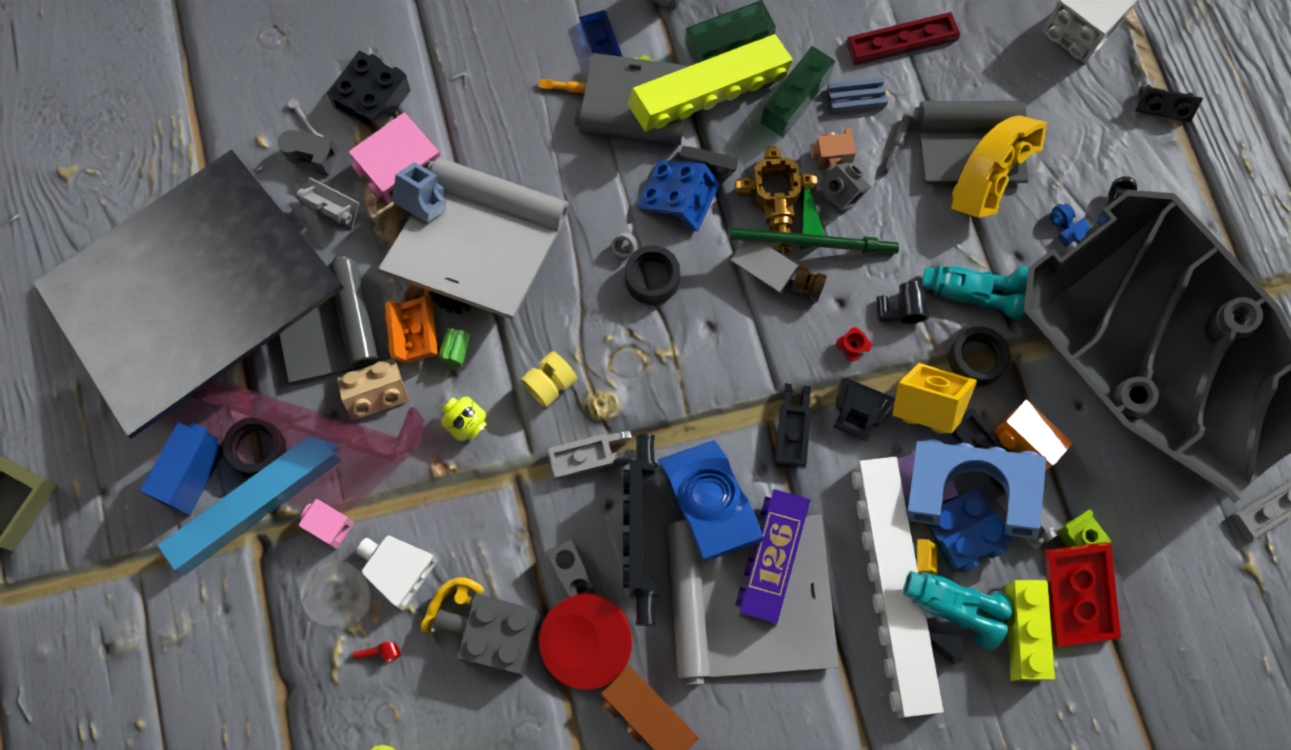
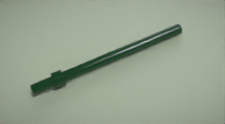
(867, 245)

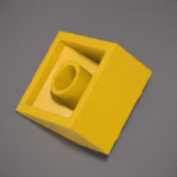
(933, 398)

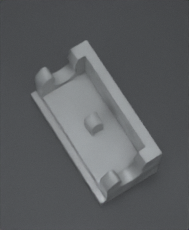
(765, 264)

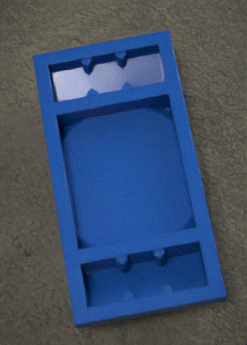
(711, 500)

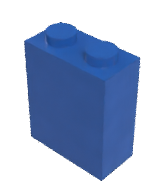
(183, 468)

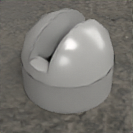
(618, 243)

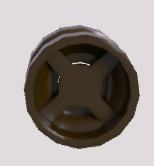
(808, 284)

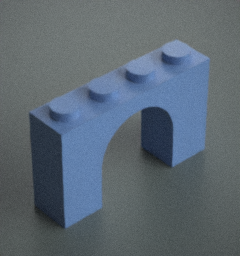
(1018, 473)

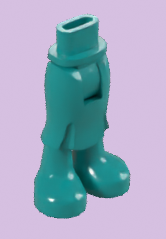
(976, 287)
(959, 604)

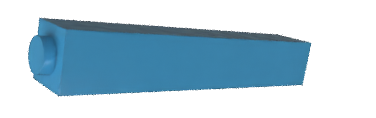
(249, 503)

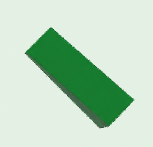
(809, 220)

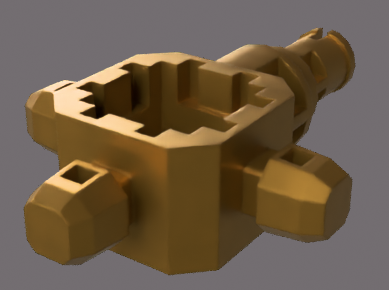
(779, 208)

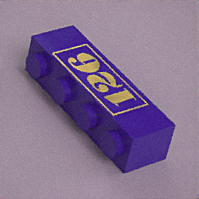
(774, 557)

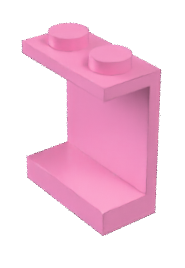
(390, 152)

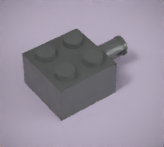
(493, 634)

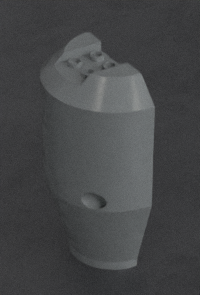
(1151, 315)

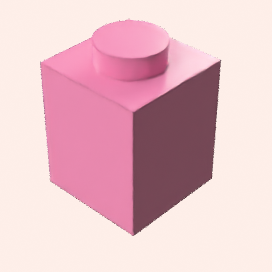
(325, 523)

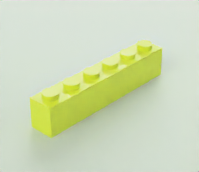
(709, 83)

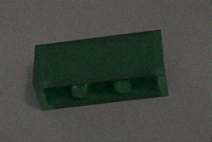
(729, 31)
(797, 91)

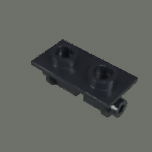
(1167, 103)

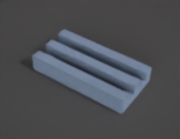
(856, 90)

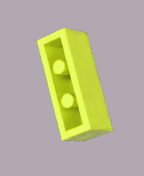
(1030, 632)

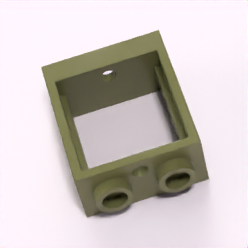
(31, 507)

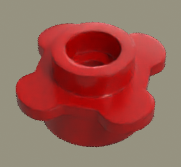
(859, 338)

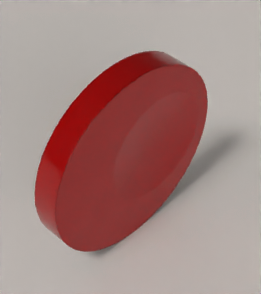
(586, 641)

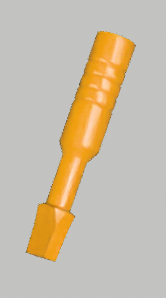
(572, 87)

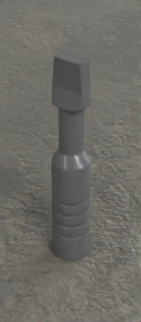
(899, 139)

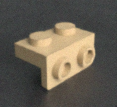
(372, 389)

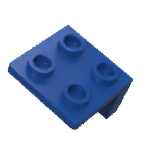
(680, 190)

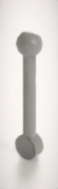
(294, 105)

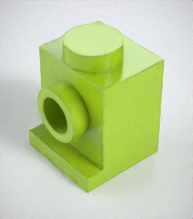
(1074, 531)

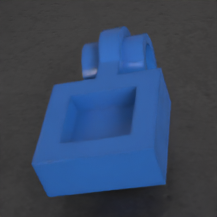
(1063, 216)

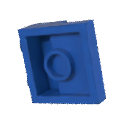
(969, 532)

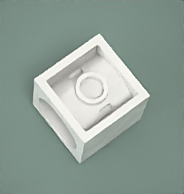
(1086, 24)

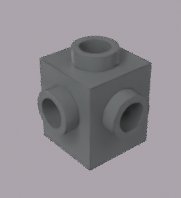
(844, 185)

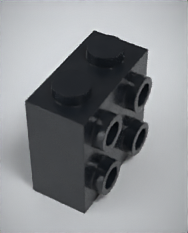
(369, 90)

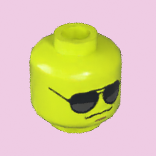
(463, 418)

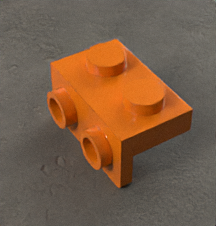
(411, 330)

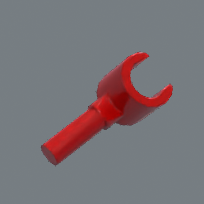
(388, 651)

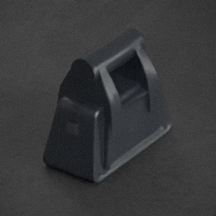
(862, 404)

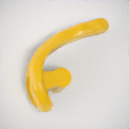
(465, 589)

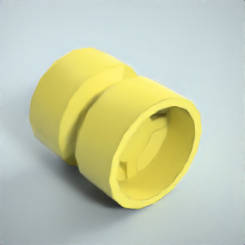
(549, 379)

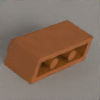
(646, 713)

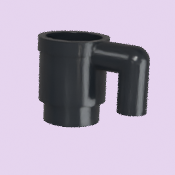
(911, 304)

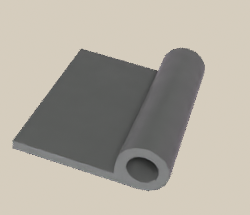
(607, 98)
(952, 132)
(334, 334)

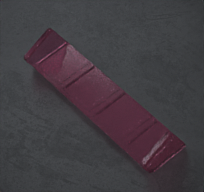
(317, 423)

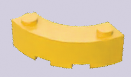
(988, 165)

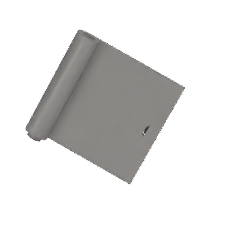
(482, 244)
(718, 641)

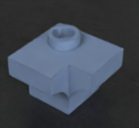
(419, 192)

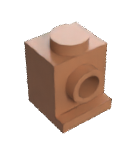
(833, 149)

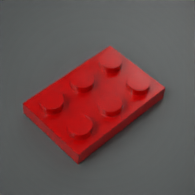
(1082, 594)

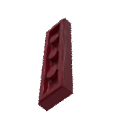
(902, 38)

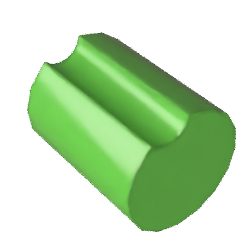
(454, 347)

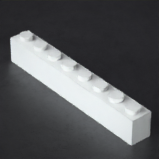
(892, 557)

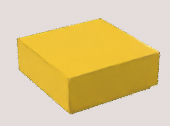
(927, 557)

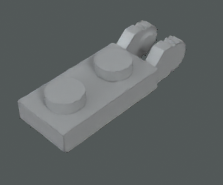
(588, 454)

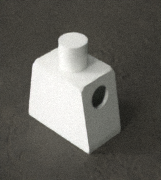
(395, 568)

